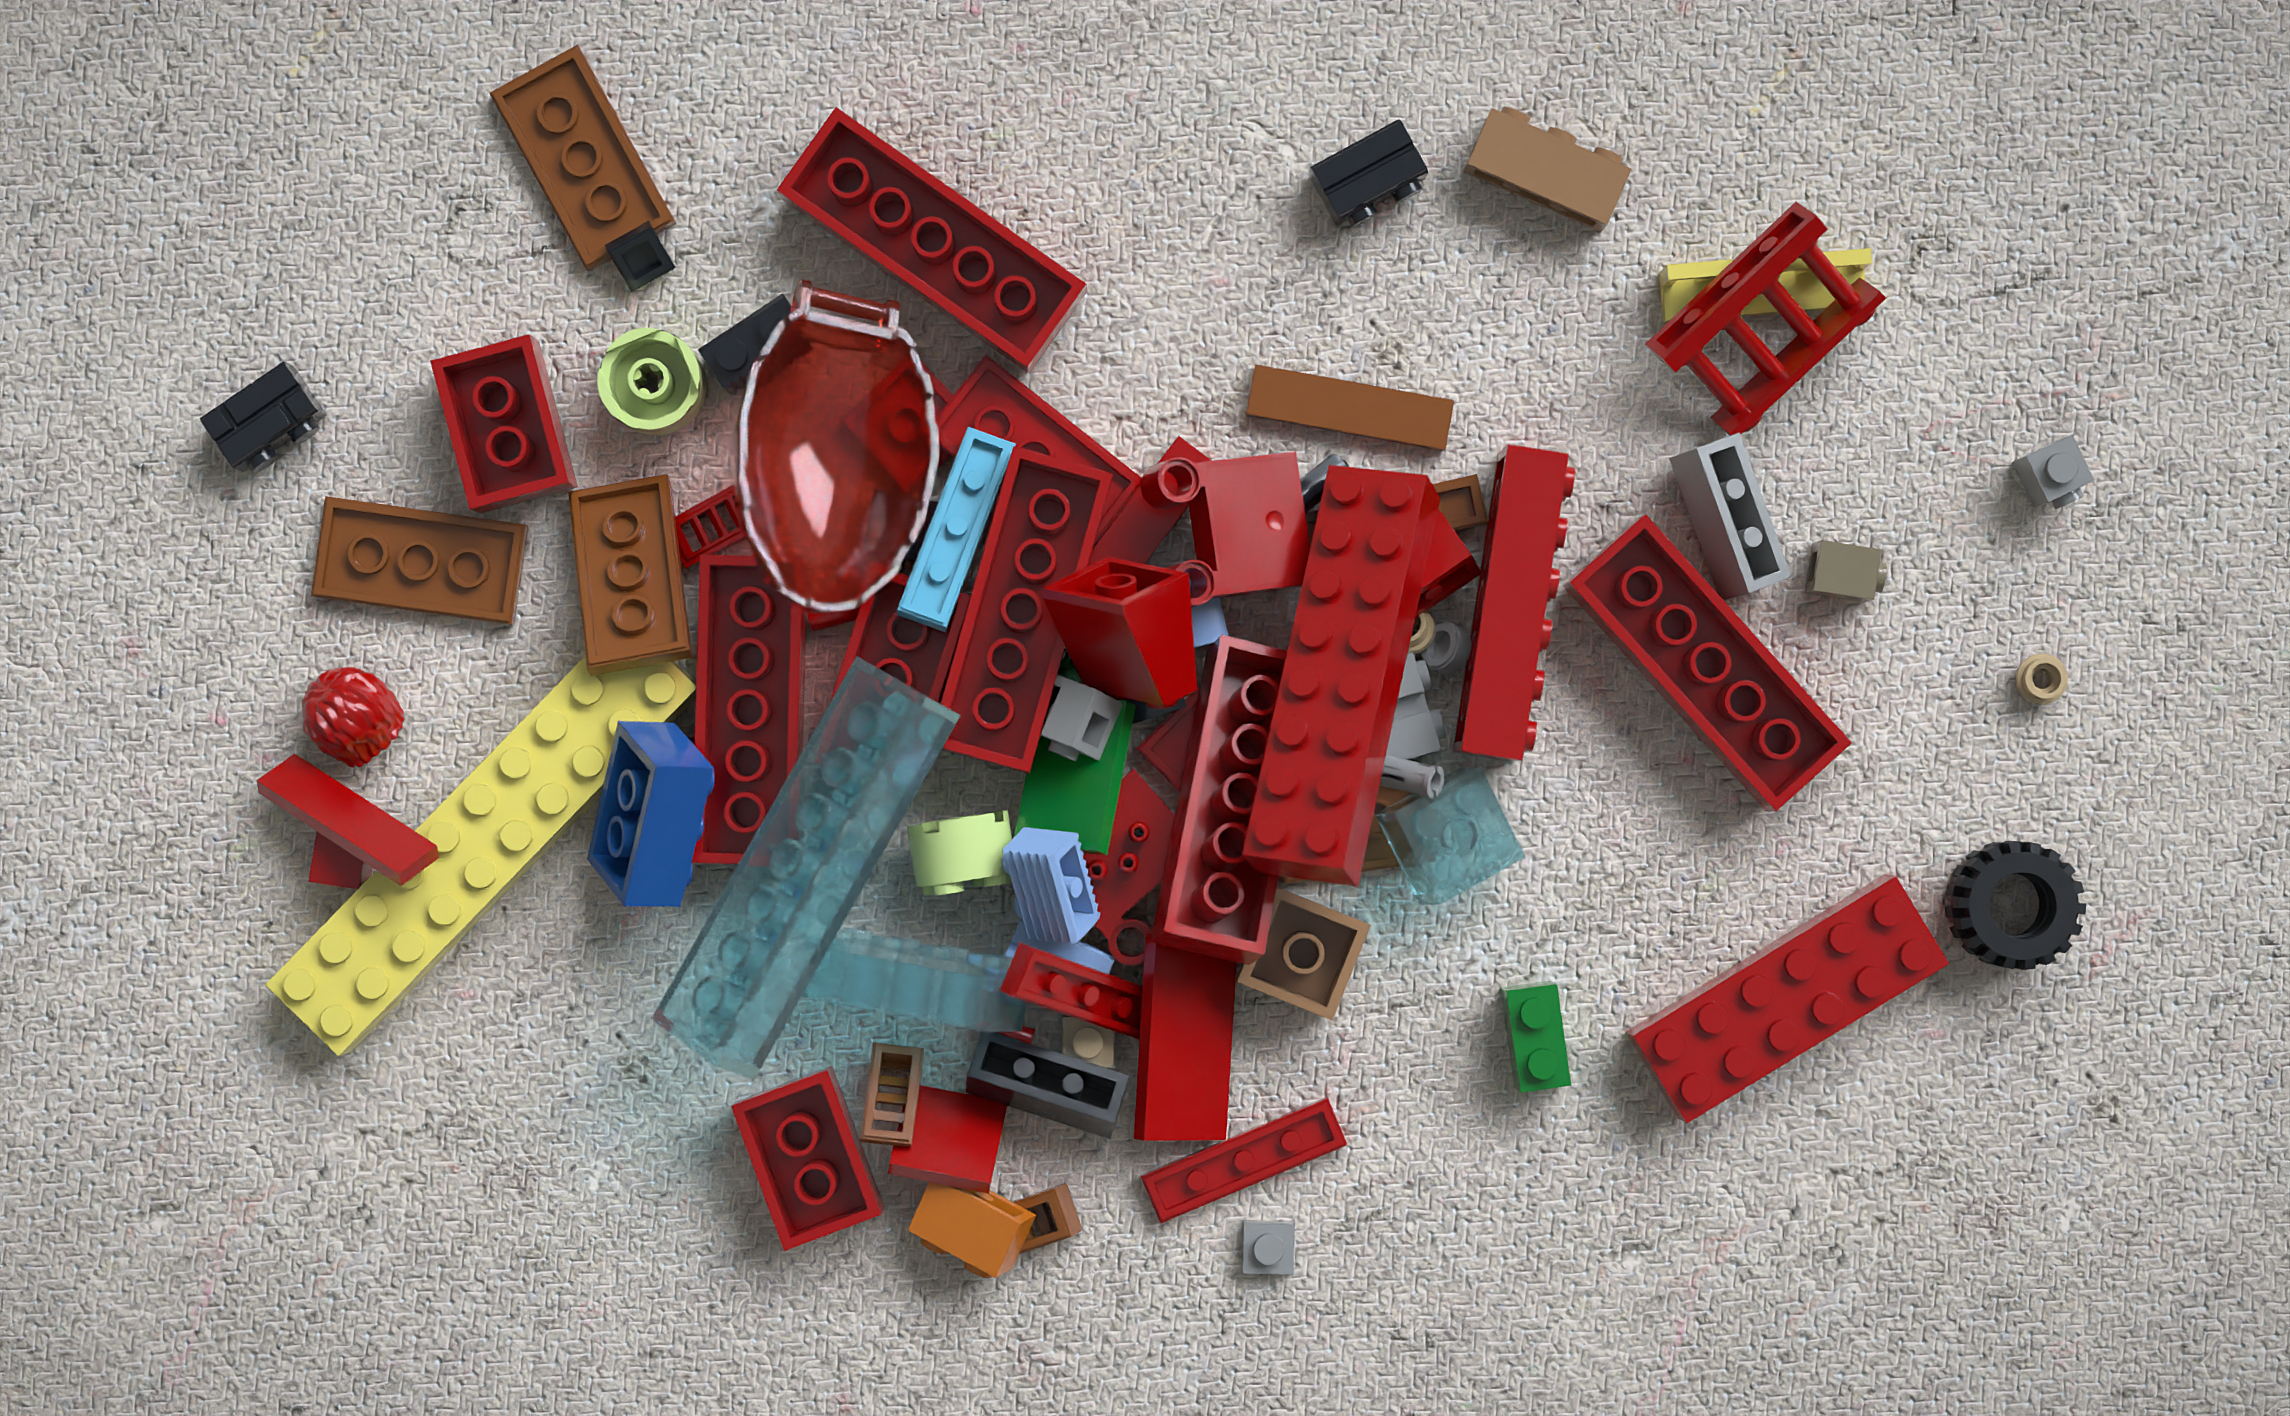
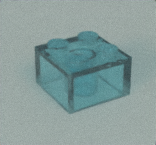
(1452, 838)

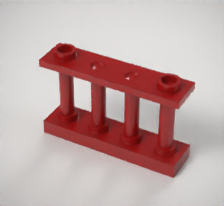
(1724, 298)

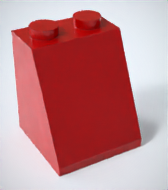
(1127, 629)

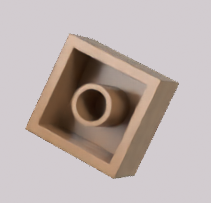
(1306, 954)

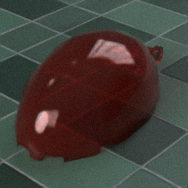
(834, 451)

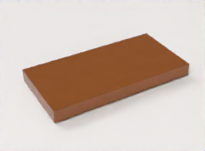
(580, 154)
(419, 560)
(629, 575)

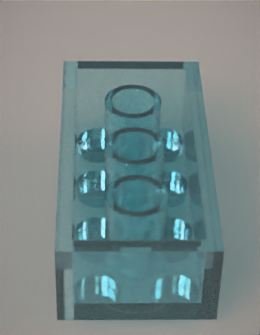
(917, 981)

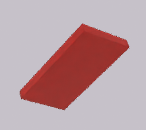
(1009, 410)
(1184, 1045)

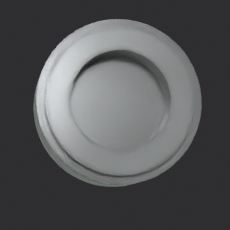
(1448, 649)

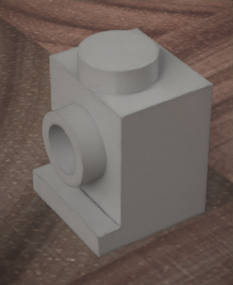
(1079, 720)

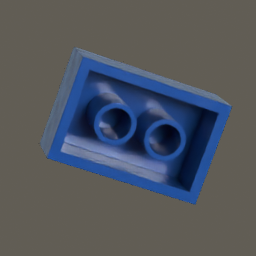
(650, 814)

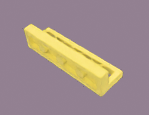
(1685, 280)

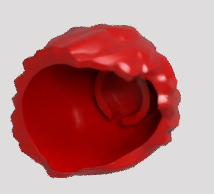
(351, 715)

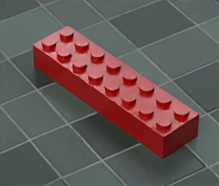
(1342, 675)

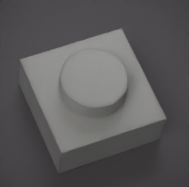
(1268, 1247)

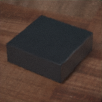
(640, 256)

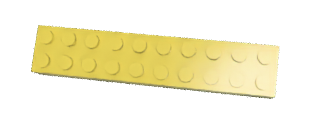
(485, 842)

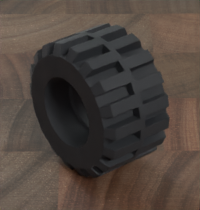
(2056, 912)

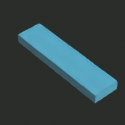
(956, 529)

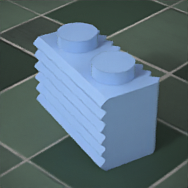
(1050, 884)

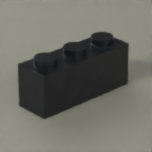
(1046, 1083)

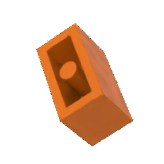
(973, 1227)

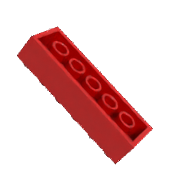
(932, 240)
(1512, 603)
(1008, 638)
(1707, 664)
(745, 700)
(1208, 890)
(1787, 997)

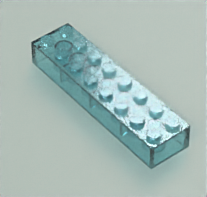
(804, 869)

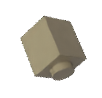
(1845, 571)

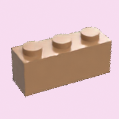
(1548, 168)

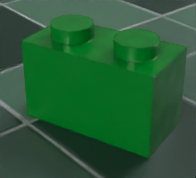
(1535, 1036)

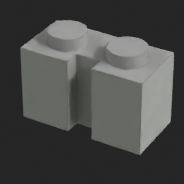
(1415, 727)

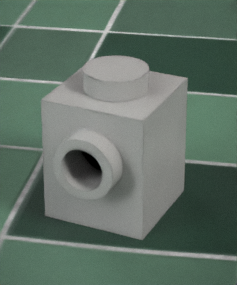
(2054, 473)

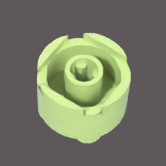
(625, 370)
(959, 851)

